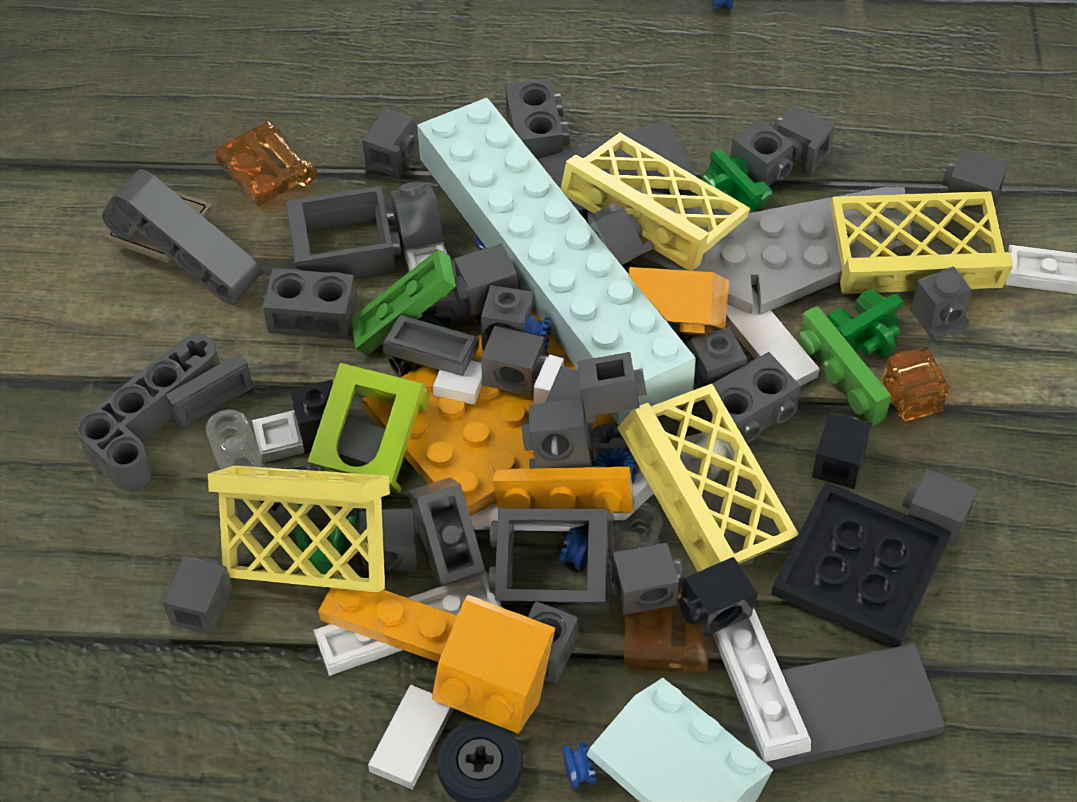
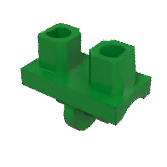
(731, 178)
(874, 326)

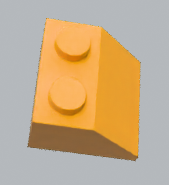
(686, 298)
(494, 664)

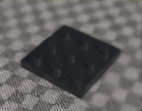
(861, 565)

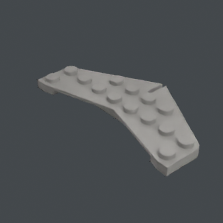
(781, 250)

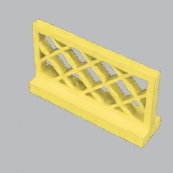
(671, 233)
(894, 273)
(309, 489)
(681, 490)

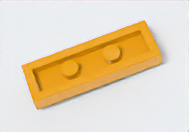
(565, 488)
(389, 620)

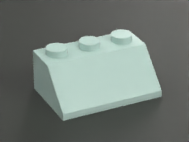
(676, 752)

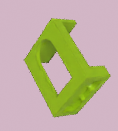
(406, 399)

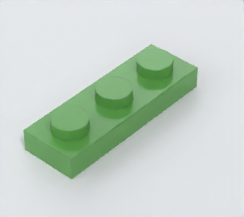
(407, 297)
(844, 366)

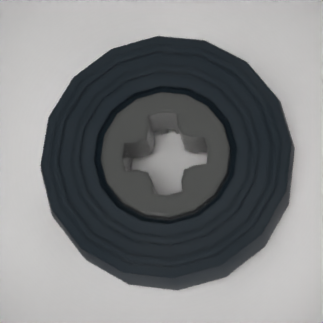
(496, 780)

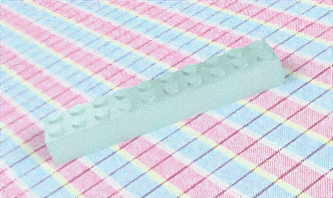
(552, 248)

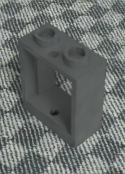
(342, 210)
(599, 557)

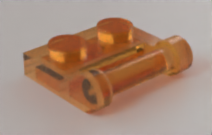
(256, 170)
(649, 642)

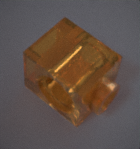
(915, 383)

